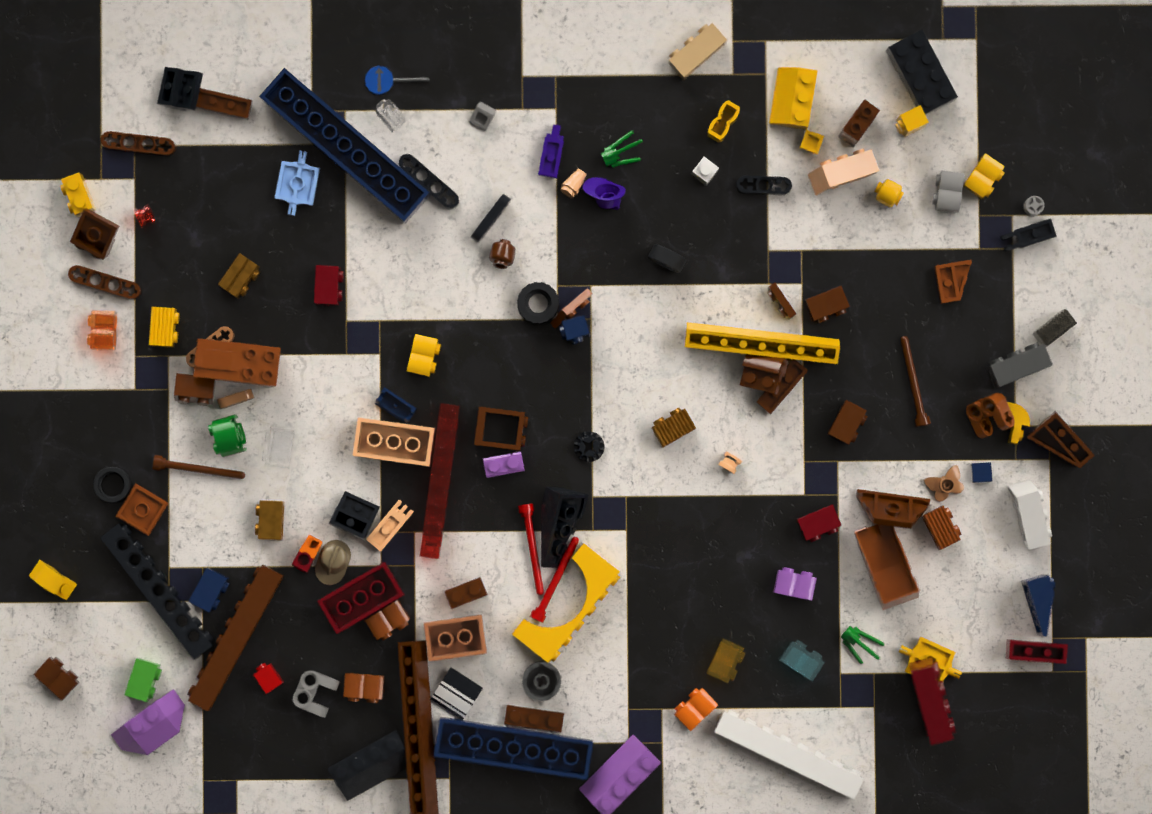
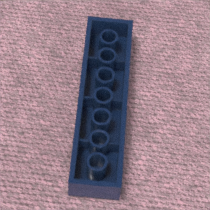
(513, 748)

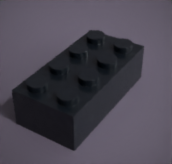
(921, 72)

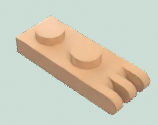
(389, 526)

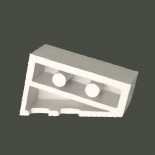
(1031, 514)

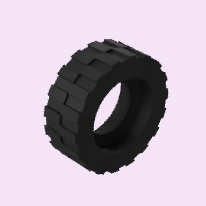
(523, 303)

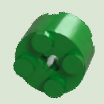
(228, 436)

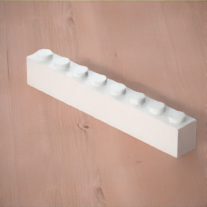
(788, 754)

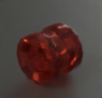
(144, 215)

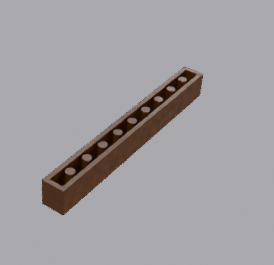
(418, 727)

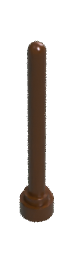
(921, 417)
(161, 463)

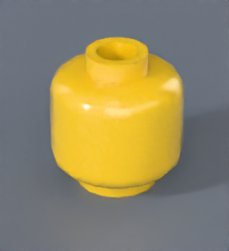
(889, 193)

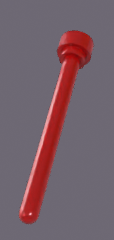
(526, 512)
(539, 613)

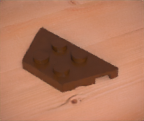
(892, 508)

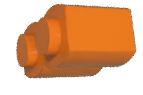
(695, 708)

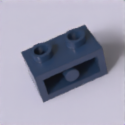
(574, 330)

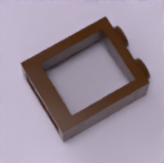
(859, 123)
(520, 442)

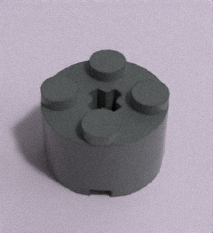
(543, 692)

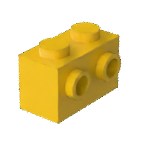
(78, 194)

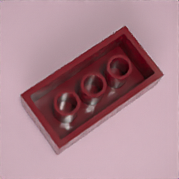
(361, 597)
(933, 705)

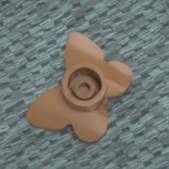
(945, 485)

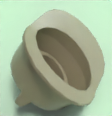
(332, 562)

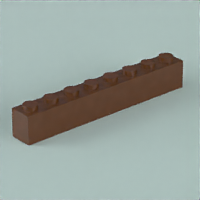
(235, 638)

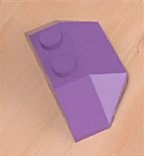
(152, 725)

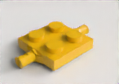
(927, 649)

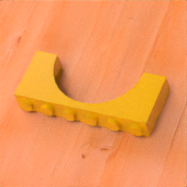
(548, 640)

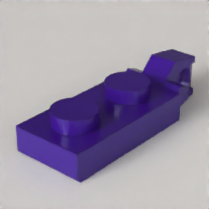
(551, 153)

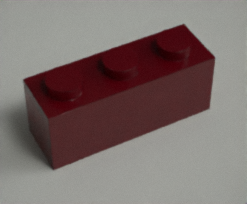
(1036, 651)

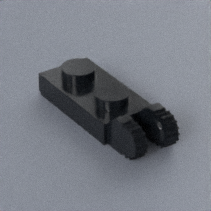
(1030, 234)

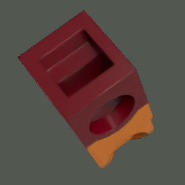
(307, 554)

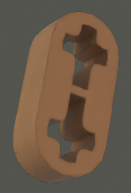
(236, 398)

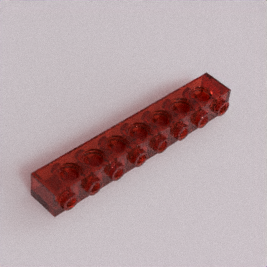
(440, 481)

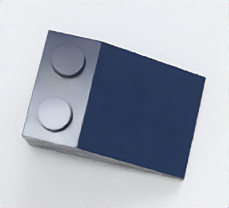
(1040, 597)

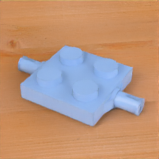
(297, 183)

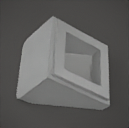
(482, 116)

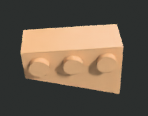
(843, 170)

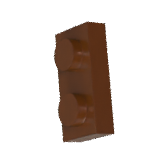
(776, 295)

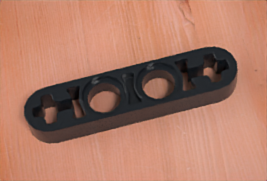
(431, 178)

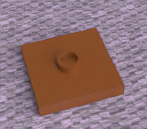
(142, 509)

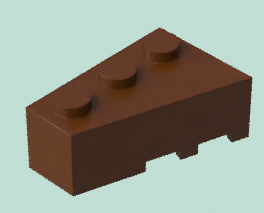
(1060, 439)

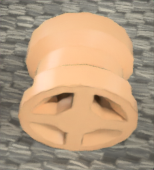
(729, 464)

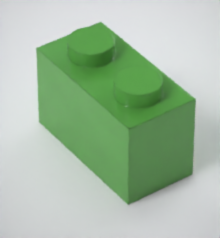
(143, 680)

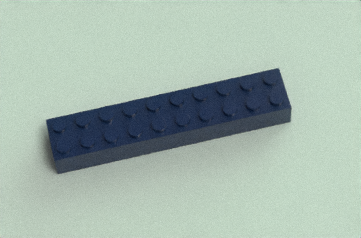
(344, 145)

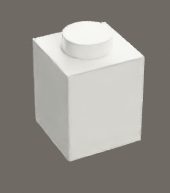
(705, 171)

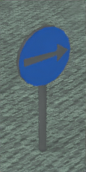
(380, 80)

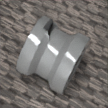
(1036, 203)

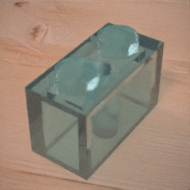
(801, 660)

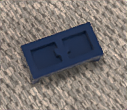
(395, 406)

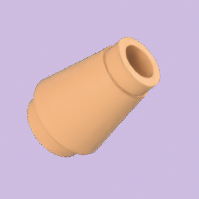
(573, 184)

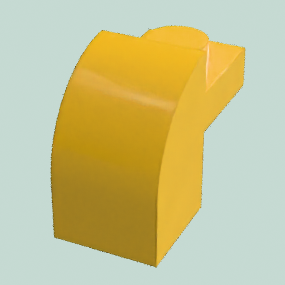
(1021, 419)
(52, 580)

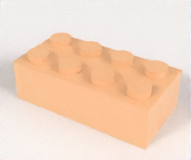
(393, 442)

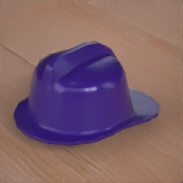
(605, 192)

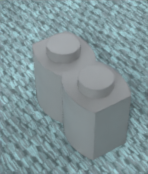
(949, 191)

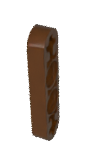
(138, 143)
(104, 284)

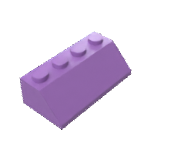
(620, 775)

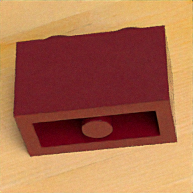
(327, 285)
(819, 522)

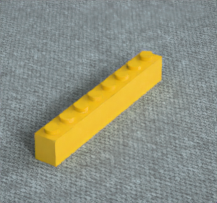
(762, 343)

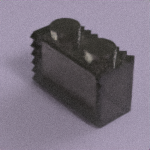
(1054, 327)

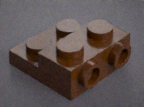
(94, 234)

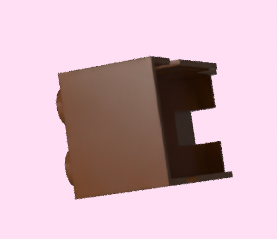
(236, 362)
(887, 565)

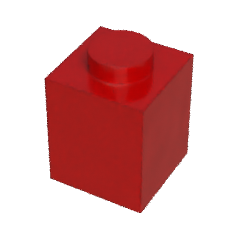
(268, 677)

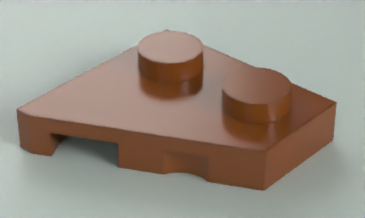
(951, 280)
(570, 310)

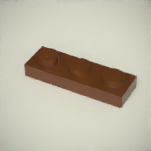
(224, 103)
(793, 375)
(534, 718)

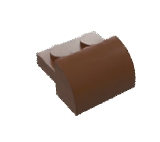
(763, 373)

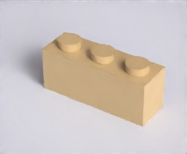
(697, 50)

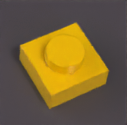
(811, 142)

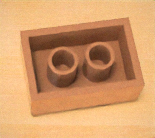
(455, 637)

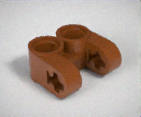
(982, 409)

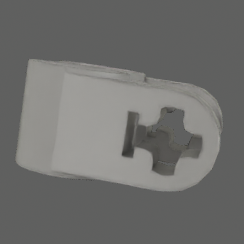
(303, 687)

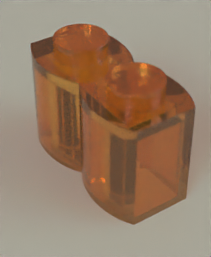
(103, 330)

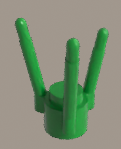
(611, 156)
(851, 636)

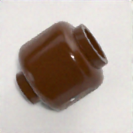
(502, 254)

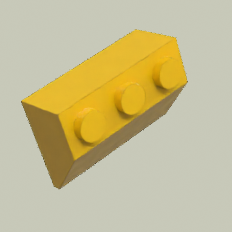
(793, 97)

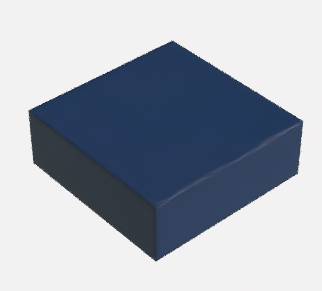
(981, 472)

